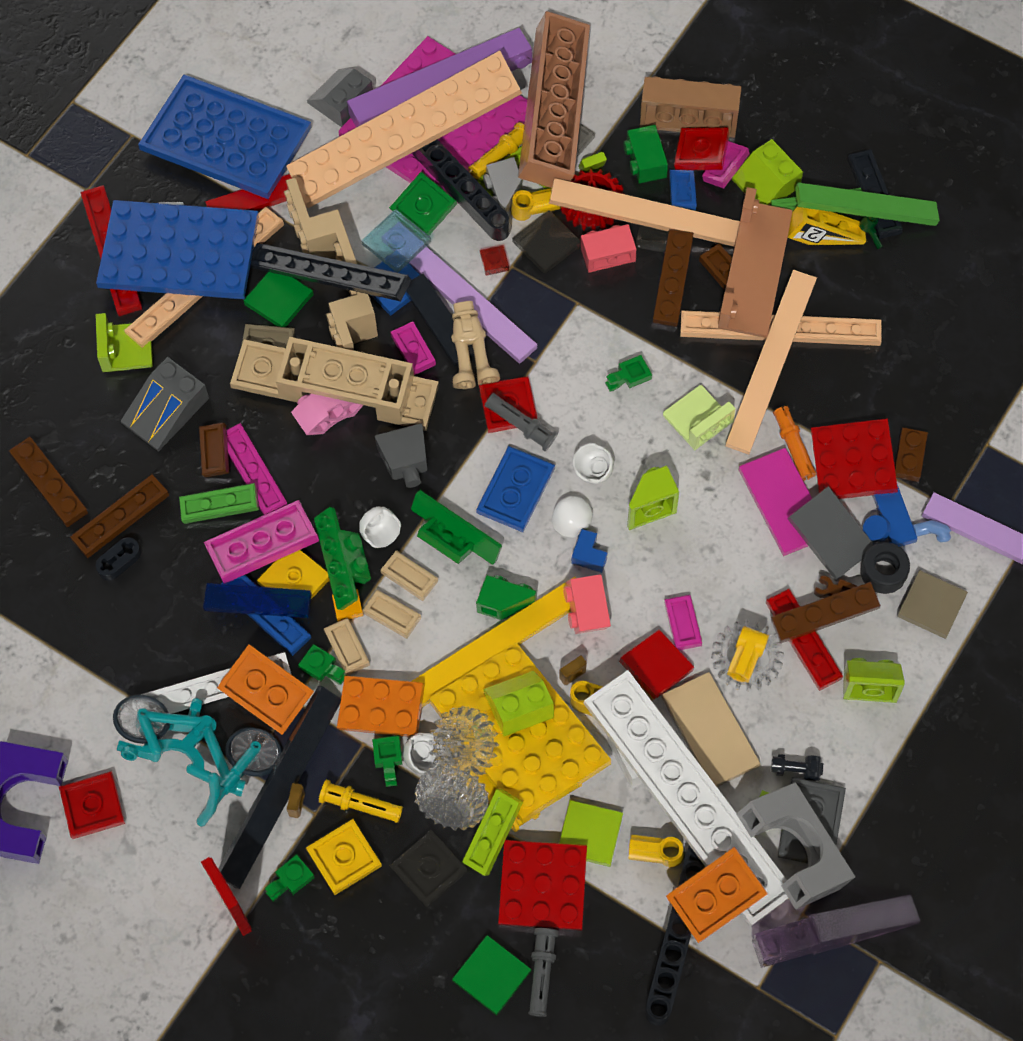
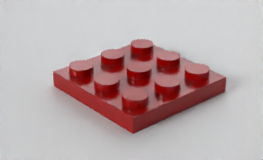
(854, 458)
(543, 885)

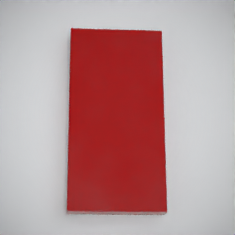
(226, 895)

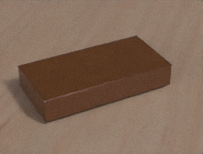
(214, 450)

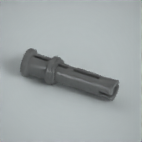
(531, 428)
(543, 958)

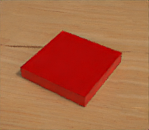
(701, 149)
(513, 391)
(656, 664)
(91, 805)

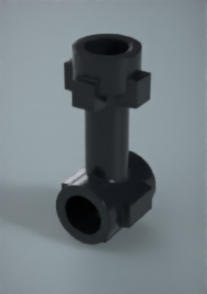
(811, 767)

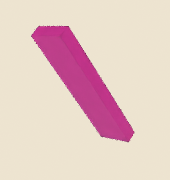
(253, 469)

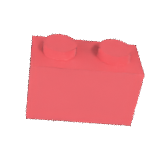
(608, 248)
(587, 604)

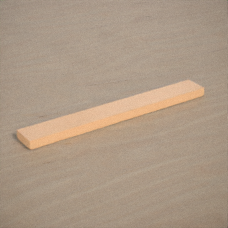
(643, 212)
(172, 306)
(810, 329)
(771, 362)

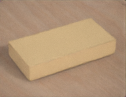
(409, 575)
(391, 614)
(346, 646)

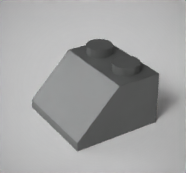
(336, 91)

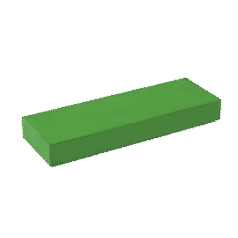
(219, 503)

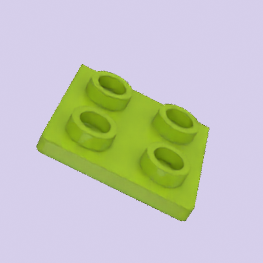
(117, 350)

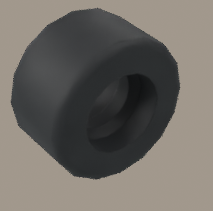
(889, 553)

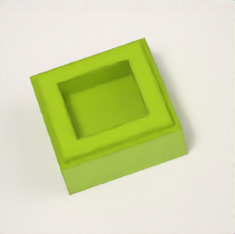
(593, 162)

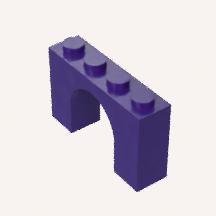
(20, 765)

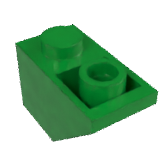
(503, 599)

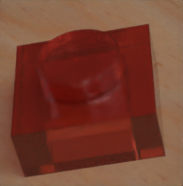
(494, 260)

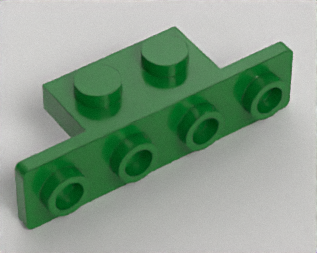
(452, 533)
(342, 557)

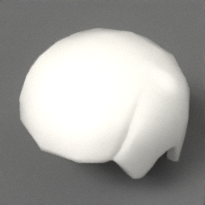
(593, 463)
(571, 516)
(379, 527)
(417, 753)

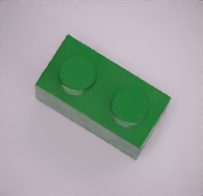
(646, 154)

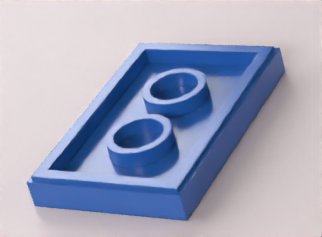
(515, 489)

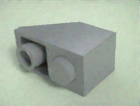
(503, 181)

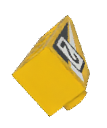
(824, 228)

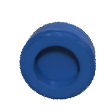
(876, 528)

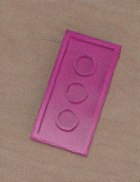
(778, 494)
(261, 541)

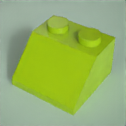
(769, 172)
(654, 498)
(872, 680)
(520, 702)

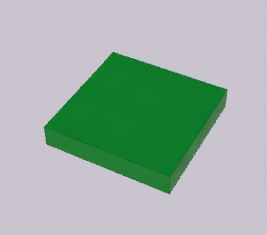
(424, 203)
(278, 298)
(491, 975)

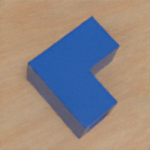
(585, 554)

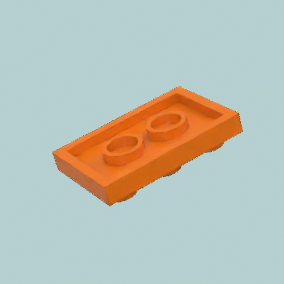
(265, 689)
(380, 706)
(717, 894)

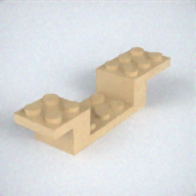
(325, 236)
(336, 374)

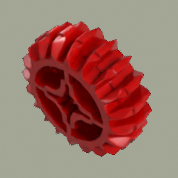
(595, 180)

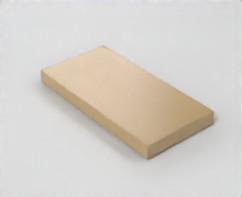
(710, 729)

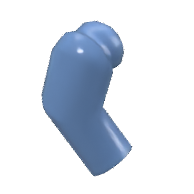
(934, 527)

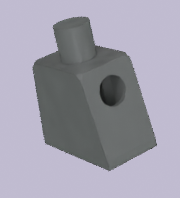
(403, 453)

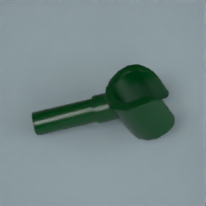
(867, 225)

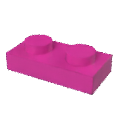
(734, 159)
(413, 347)

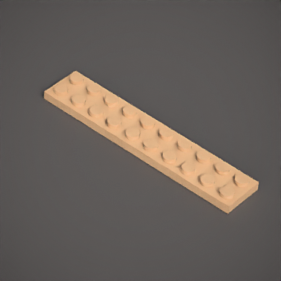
(404, 129)

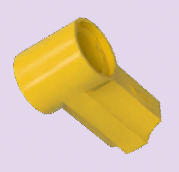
(536, 203)
(749, 648)
(652, 850)

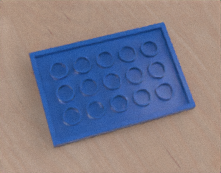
(225, 136)
(178, 249)

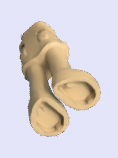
(468, 331)

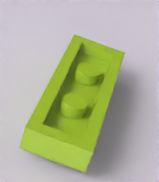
(492, 832)

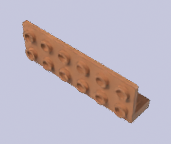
(755, 267)

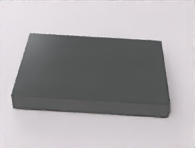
(831, 533)
(827, 804)

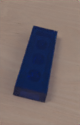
(257, 600)

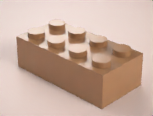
(689, 104)

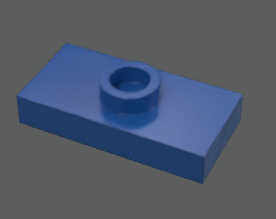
(682, 189)

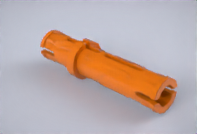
(791, 435)

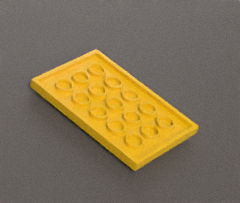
(539, 760)

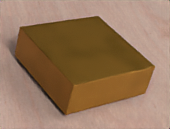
(572, 670)
(295, 800)

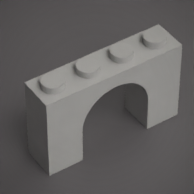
(792, 812)

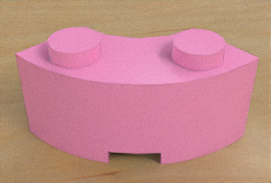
(320, 413)

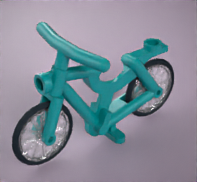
(247, 750)

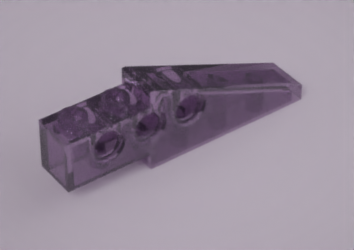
(833, 929)

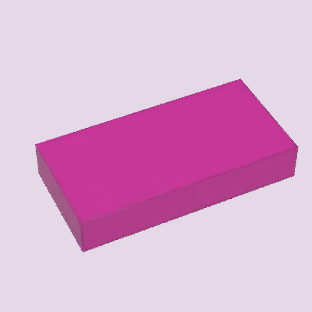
(683, 622)

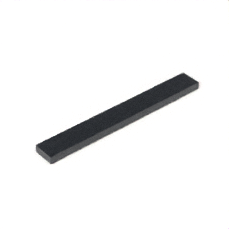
(330, 272)
(277, 787)

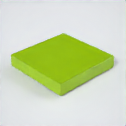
(592, 827)

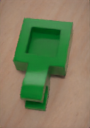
(631, 372)
(321, 664)
(387, 755)
(291, 877)

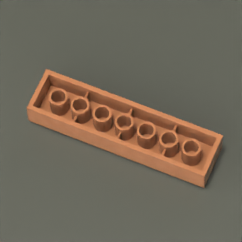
(554, 100)

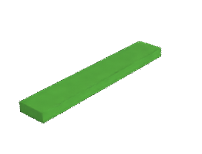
(867, 204)

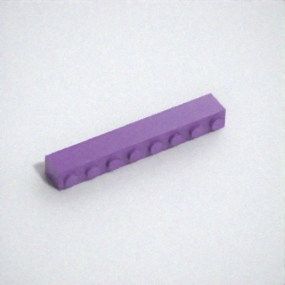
(371, 104)

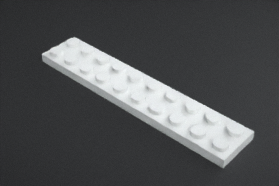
(681, 785)

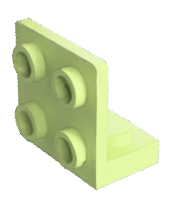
(699, 417)

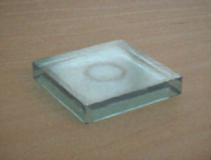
(396, 241)

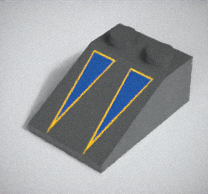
(164, 404)

